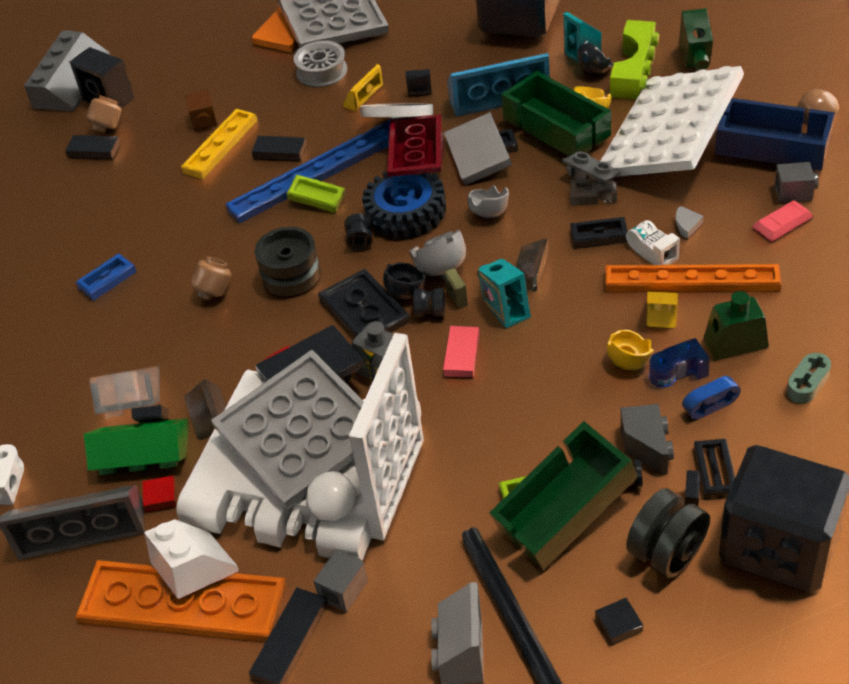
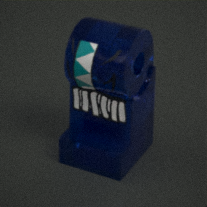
(678, 362)

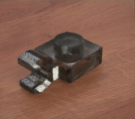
(589, 191)

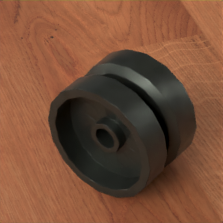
(287, 261)
(668, 532)

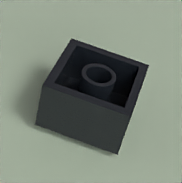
(101, 75)

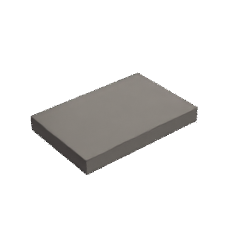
(477, 148)

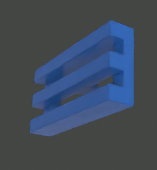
(106, 277)

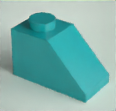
(576, 33)

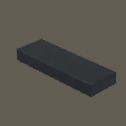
(288, 637)

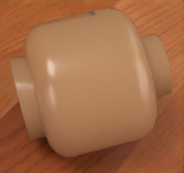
(103, 113)
(211, 278)

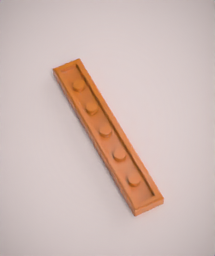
(693, 278)

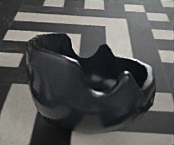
(592, 59)
(402, 279)

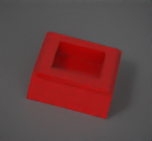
(159, 493)

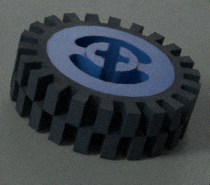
(394, 207)

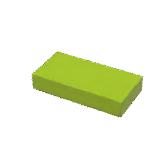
(316, 193)

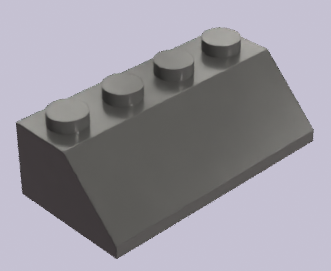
(53, 81)
(74, 522)

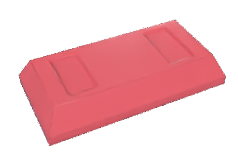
(782, 221)

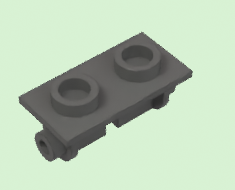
(582, 166)

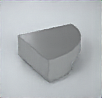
(688, 221)

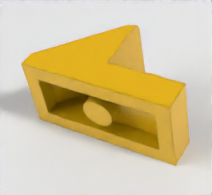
(662, 309)

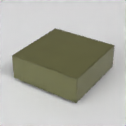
(456, 288)

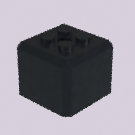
(516, 17)
(783, 517)

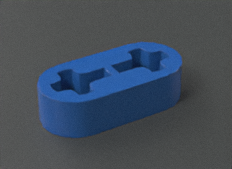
(711, 397)

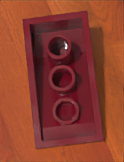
(415, 145)

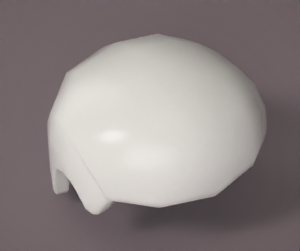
(331, 496)

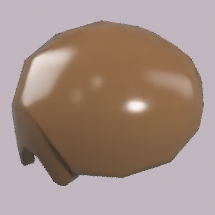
(818, 100)

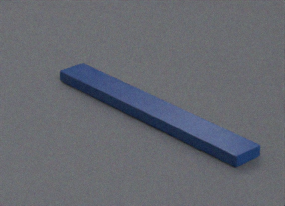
(319, 168)

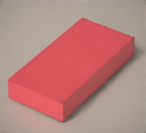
(461, 351)

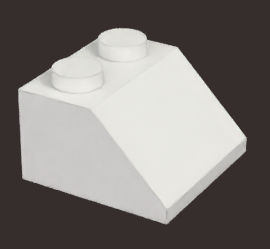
(187, 557)

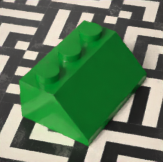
(137, 445)

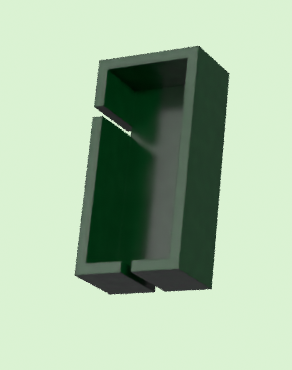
(556, 114)
(562, 497)

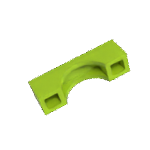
(631, 75)

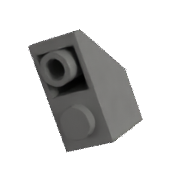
(644, 436)

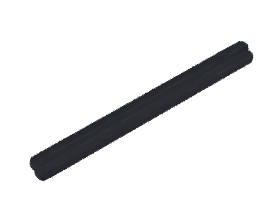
(510, 608)

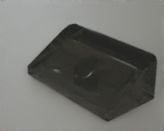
(532, 262)
(204, 404)

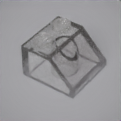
(125, 390)

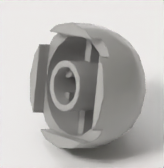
(440, 254)

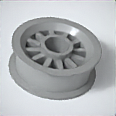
(320, 63)

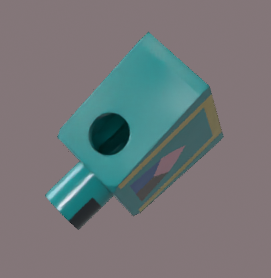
(504, 282)

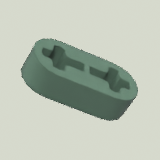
(803, 375)

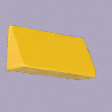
(364, 89)

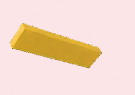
(219, 144)

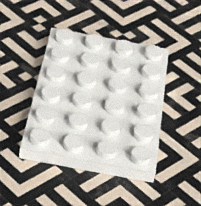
(672, 121)

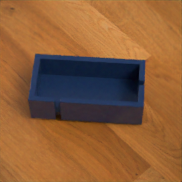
(773, 133)

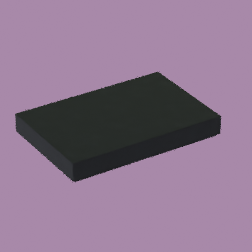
(362, 301)
(327, 344)

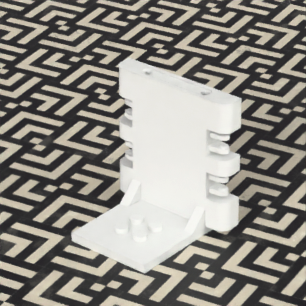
(384, 452)

